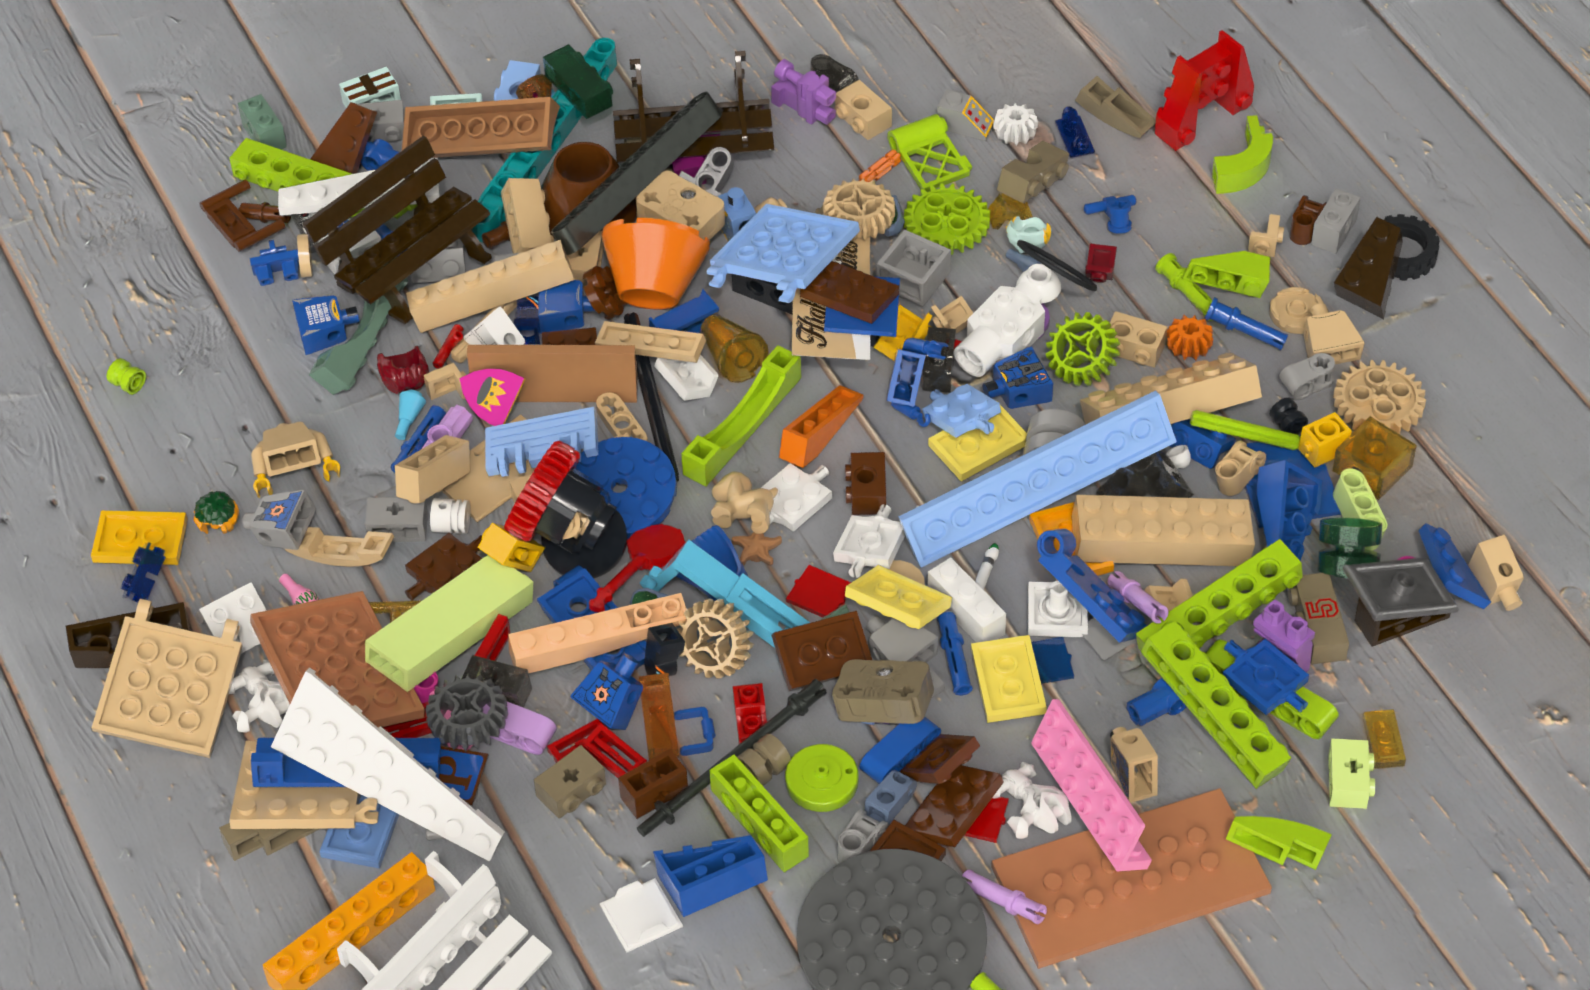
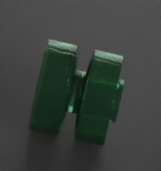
(1350, 540)

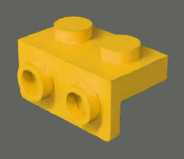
(908, 326)

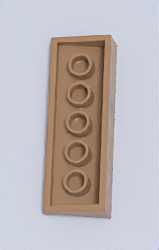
(483, 126)
(563, 371)

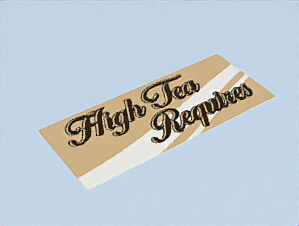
(809, 317)

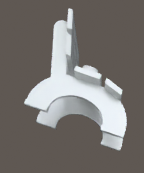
(446, 932)

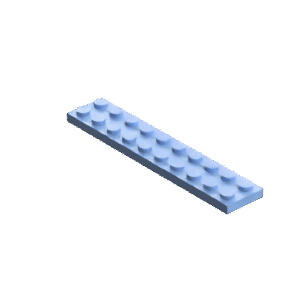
(1037, 479)

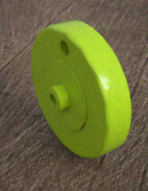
(821, 777)

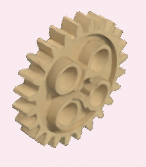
(1379, 393)

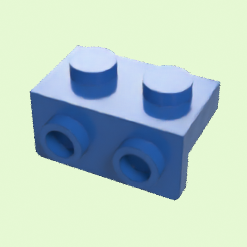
(1202, 443)

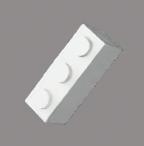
(970, 603)

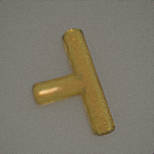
(395, 608)

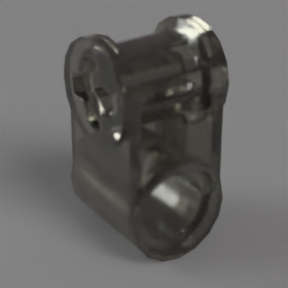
(835, 71)
(1125, 483)

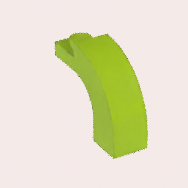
(1246, 168)

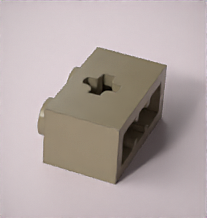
(570, 782)

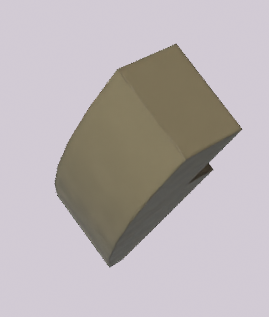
(1115, 108)
(244, 841)

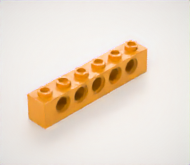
(355, 921)

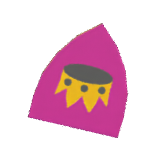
(491, 393)

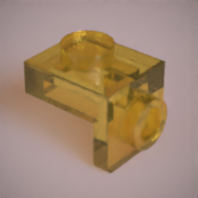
(1007, 208)

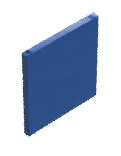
(883, 326)

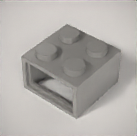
(918, 264)

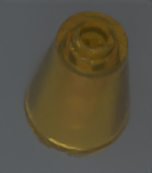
(734, 348)

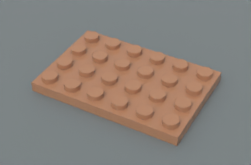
(331, 640)

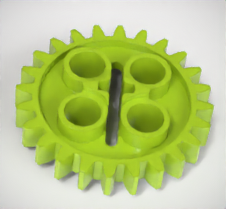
(948, 217)

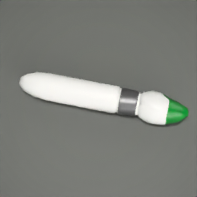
(990, 556)

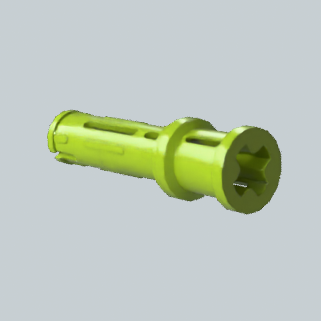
(1174, 272)

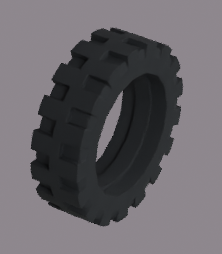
(1422, 234)

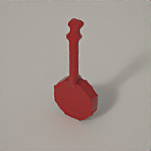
(646, 549)

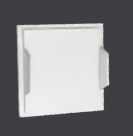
(640, 914)

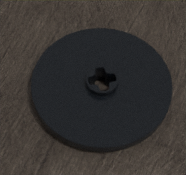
(596, 561)

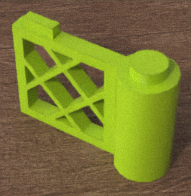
(924, 135)

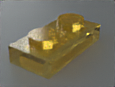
(1384, 738)

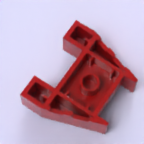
(1214, 74)

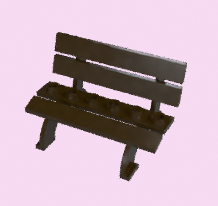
(735, 116)
(425, 220)

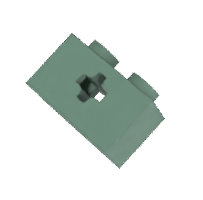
(261, 122)

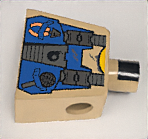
(1130, 750)

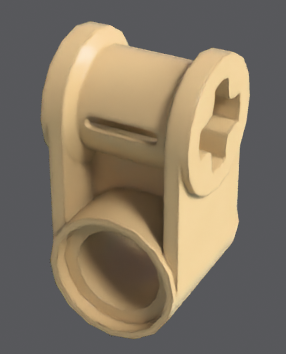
(1238, 468)

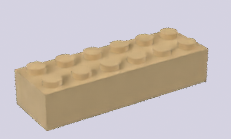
(1201, 387)
(1162, 530)

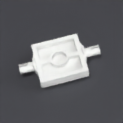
(798, 495)
(869, 541)

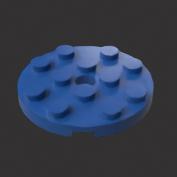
(645, 472)

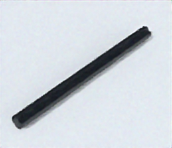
(652, 400)

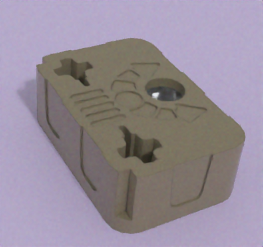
(883, 691)

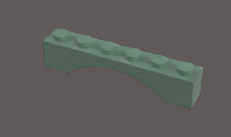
(338, 365)

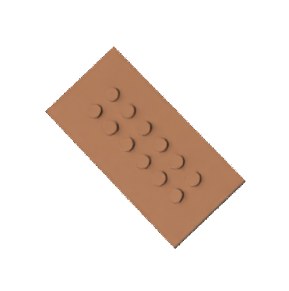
(1098, 907)

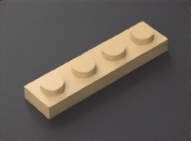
(653, 341)

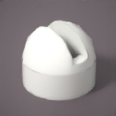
(1180, 456)

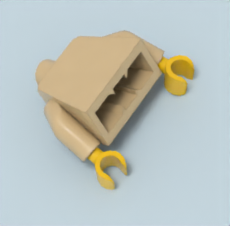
(289, 449)

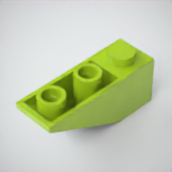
(1234, 271)

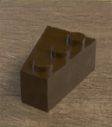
(1371, 268)
(1385, 630)

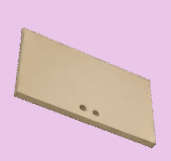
(484, 491)

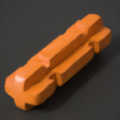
(881, 166)

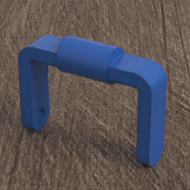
(707, 727)

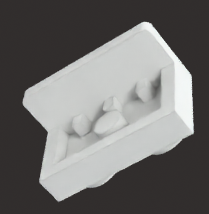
(688, 378)

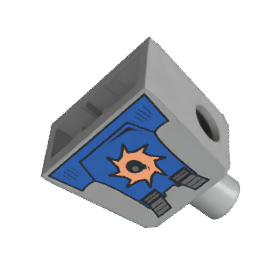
(281, 519)

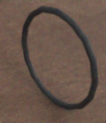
(1030, 248)

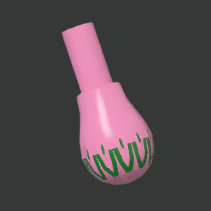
(296, 591)

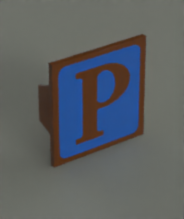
(462, 771)

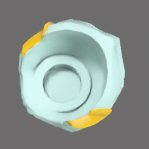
(1029, 230)

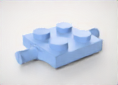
(962, 410)

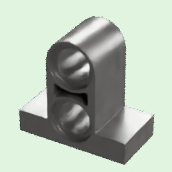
(709, 170)

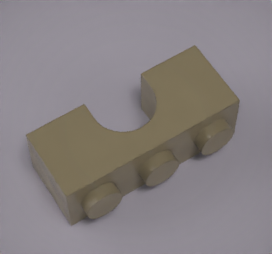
(1026, 180)

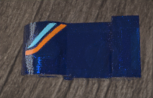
(527, 318)

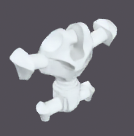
(268, 698)
(1041, 803)

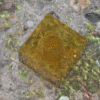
(1378, 454)

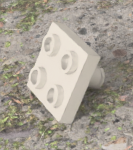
(1055, 611)

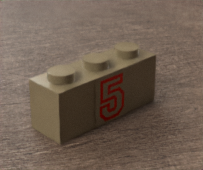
(1318, 605)

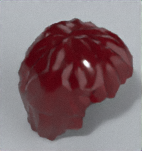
(403, 370)

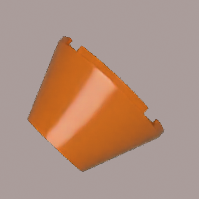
(653, 260)

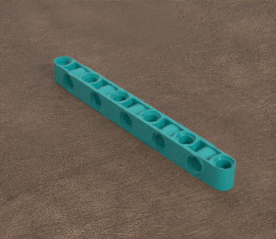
(532, 163)

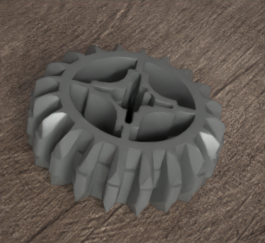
(467, 721)

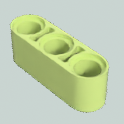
(1357, 499)

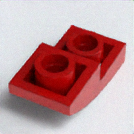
(749, 709)

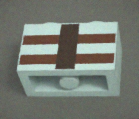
(370, 88)

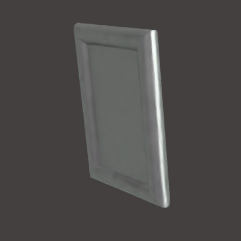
(1400, 589)

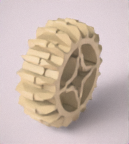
(863, 203)
(725, 661)

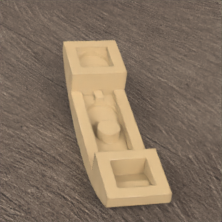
(343, 550)

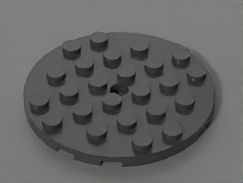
(897, 892)

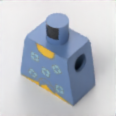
(737, 211)

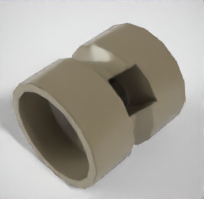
(765, 758)

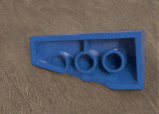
(1287, 503)

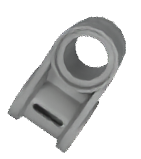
(1306, 378)
(859, 835)

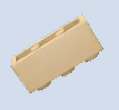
(526, 214)
(432, 469)

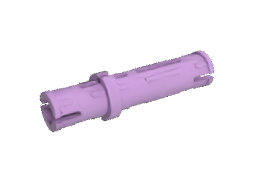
(1137, 596)
(1013, 901)

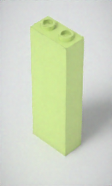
(447, 622)

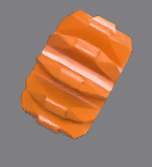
(1189, 337)

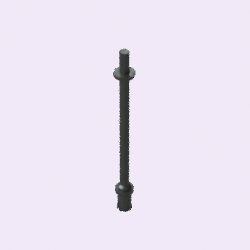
(797, 705)

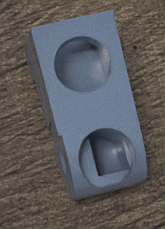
(890, 796)

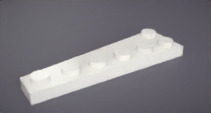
(318, 194)

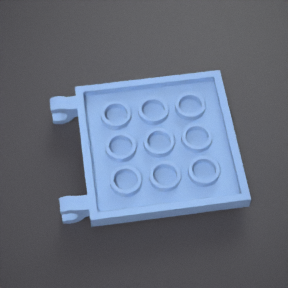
(783, 248)

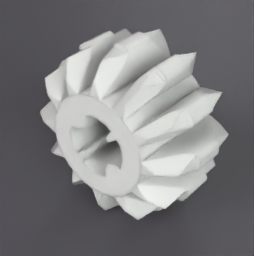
(1015, 124)

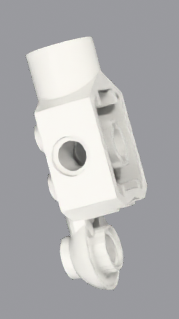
(1007, 320)

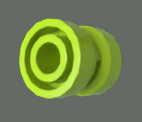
(124, 375)

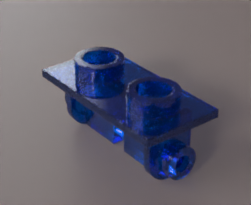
(1074, 133)
(145, 561)

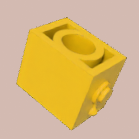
(1322, 438)

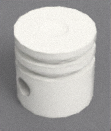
(450, 516)

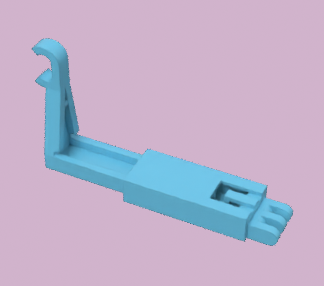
(756, 603)

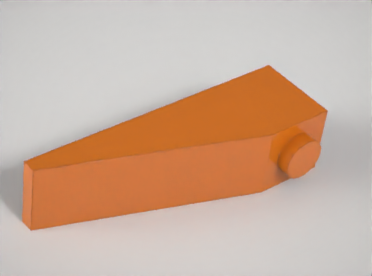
(816, 427)

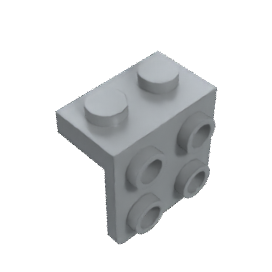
(443, 266)

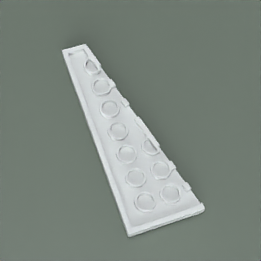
(350, 749)

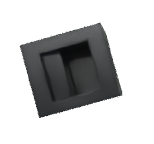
(663, 655)

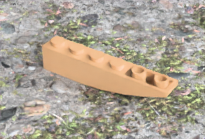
(592, 634)

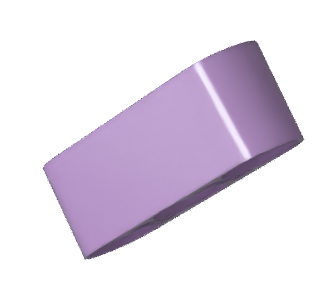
(525, 729)

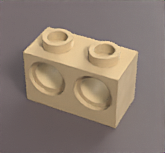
(1139, 339)

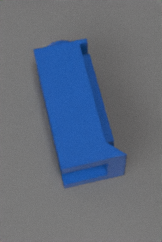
(687, 316)

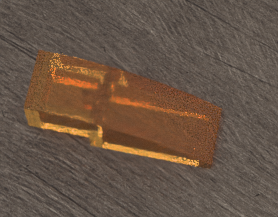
(658, 714)

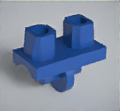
(275, 260)

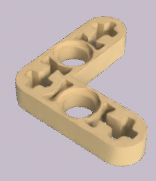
(621, 414)

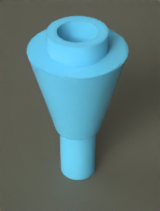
(410, 405)

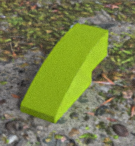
(1279, 839)

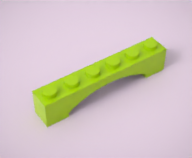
(710, 453)

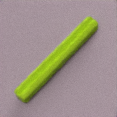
(1244, 430)

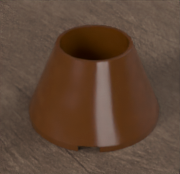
(574, 176)

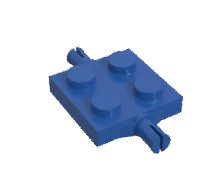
(1265, 676)

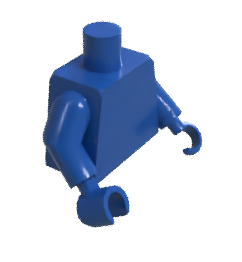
(907, 376)

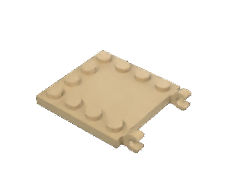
(168, 684)
(295, 805)

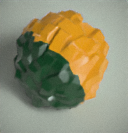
(217, 510)

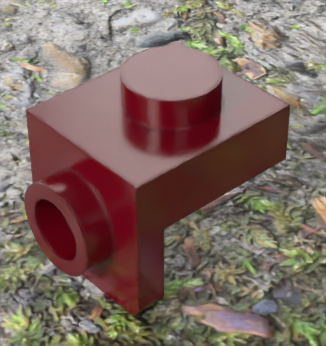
(1100, 262)

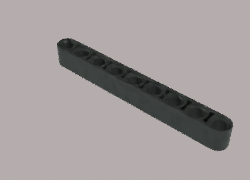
(636, 173)

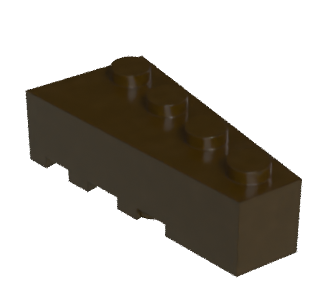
(95, 641)

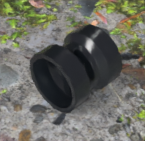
(1287, 415)

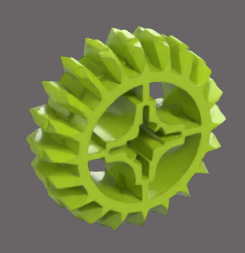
(1075, 357)

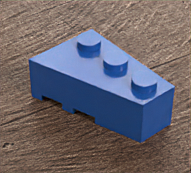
(710, 873)

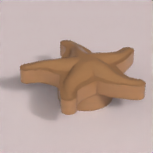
(756, 547)

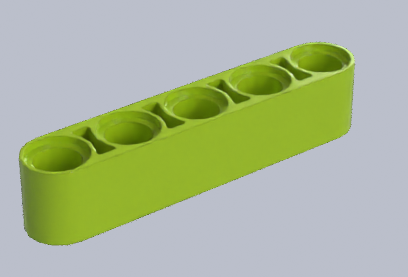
(1312, 721)

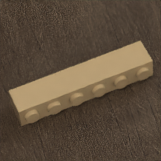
(490, 286)

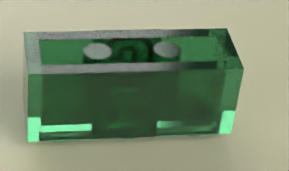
(578, 81)

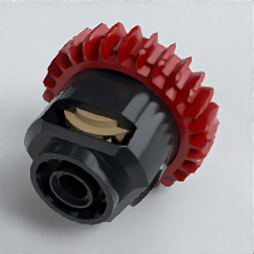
(561, 503)

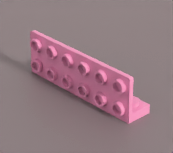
(1091, 789)

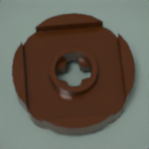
(603, 292)

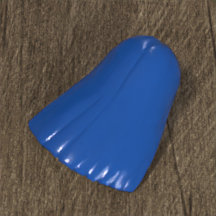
(719, 546)

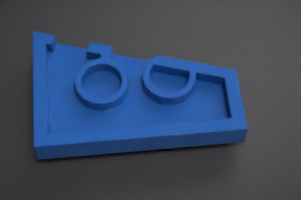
(1451, 566)

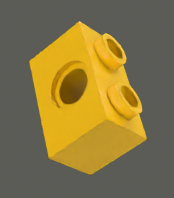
(509, 549)

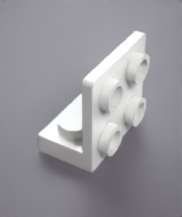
(234, 606)

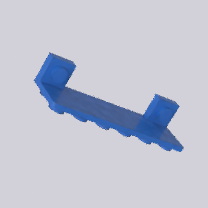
(276, 769)

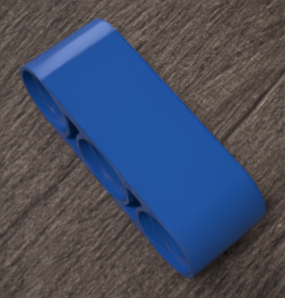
(898, 748)

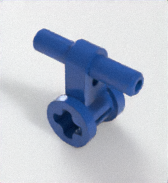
(1116, 209)

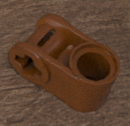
(1304, 219)

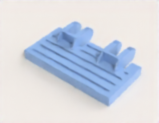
(534, 436)

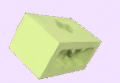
(1349, 773)

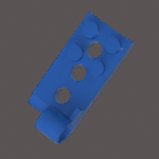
(1080, 580)
(580, 586)

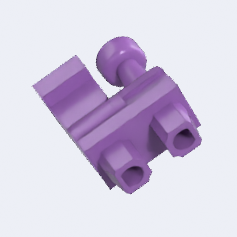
(803, 93)
(1286, 633)

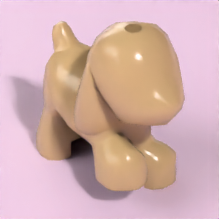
(739, 501)

